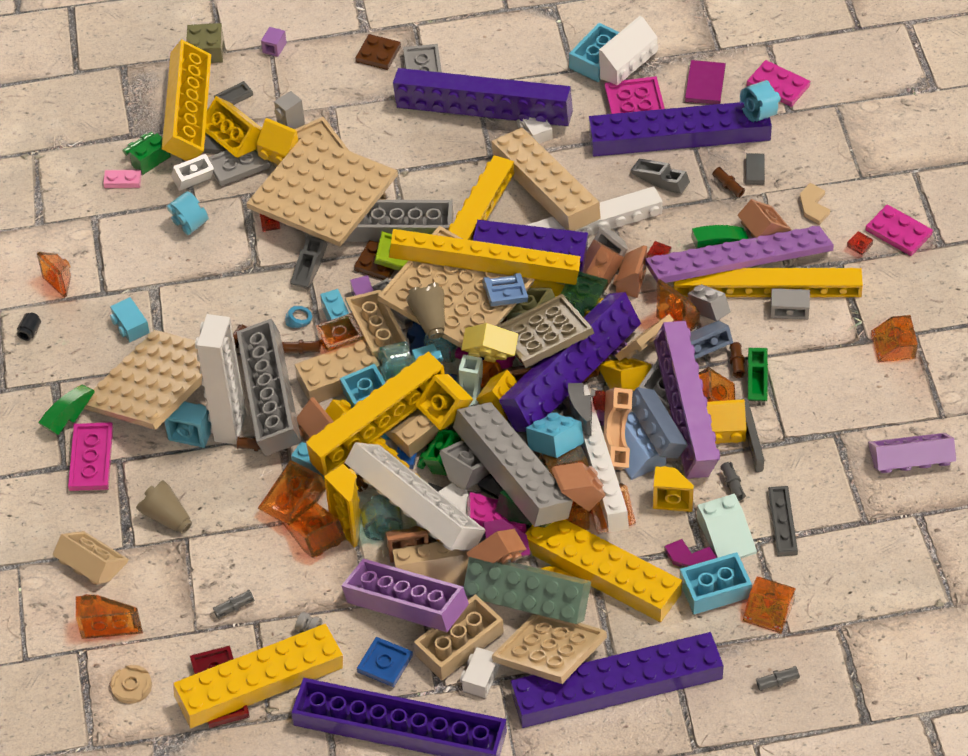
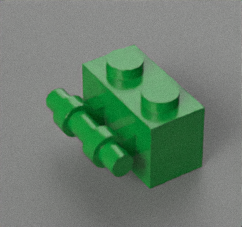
(146, 152)
(432, 457)

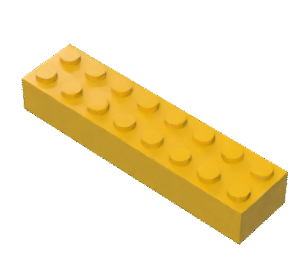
(186, 101)
(373, 415)
(607, 567)
(257, 675)

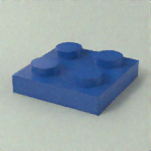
(384, 661)

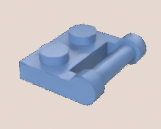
(507, 293)

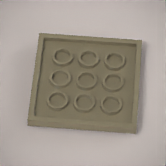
(547, 330)

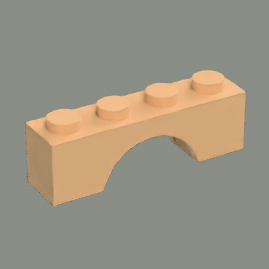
(617, 407)

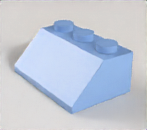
(642, 455)

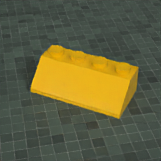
(231, 127)
(344, 501)

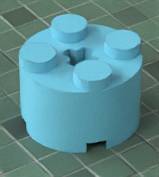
(759, 101)
(187, 212)

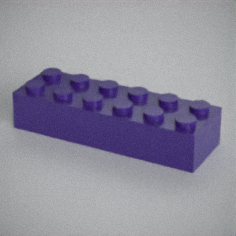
(533, 238)

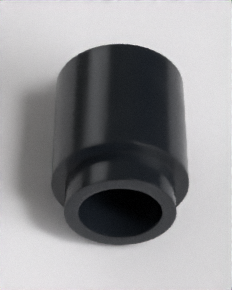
(28, 326)

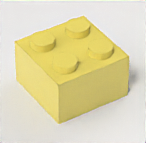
(489, 342)

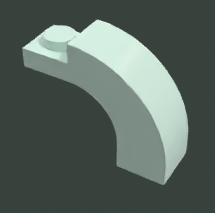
(471, 375)

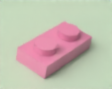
(122, 179)

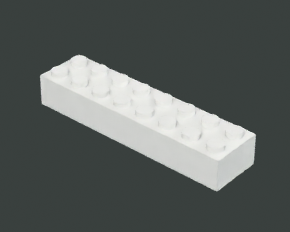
(221, 378)
(414, 497)

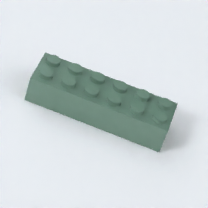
(528, 589)

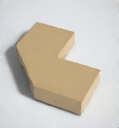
(811, 208)

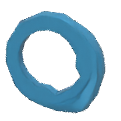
(292, 322)

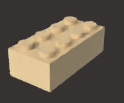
(322, 374)
(449, 650)

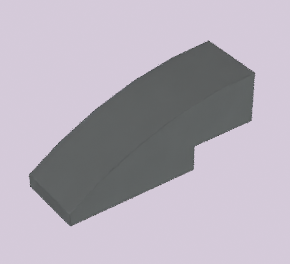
(661, 175)
(309, 261)
(581, 406)

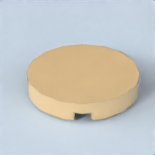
(131, 684)

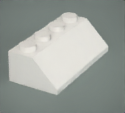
(627, 51)

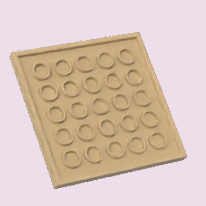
(322, 189)
(464, 294)
(149, 381)

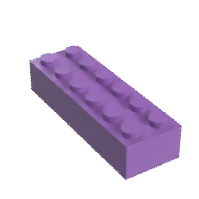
(405, 595)

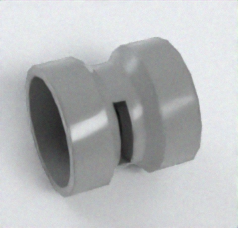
(306, 622)

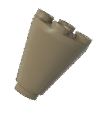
(428, 308)
(165, 508)

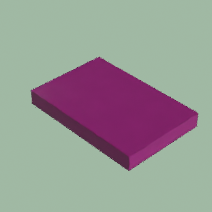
(705, 82)

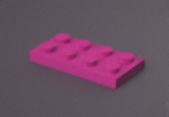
(91, 456)

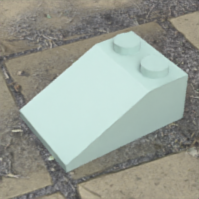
(726, 527)

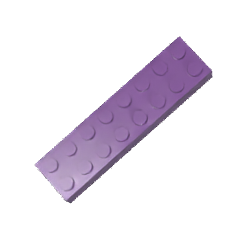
(686, 398)

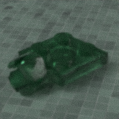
(586, 292)

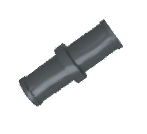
(732, 480)
(233, 604)
(777, 678)

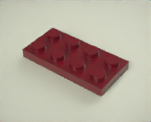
(207, 660)

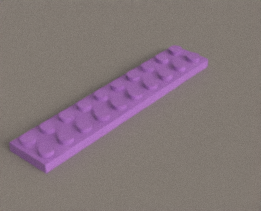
(739, 254)

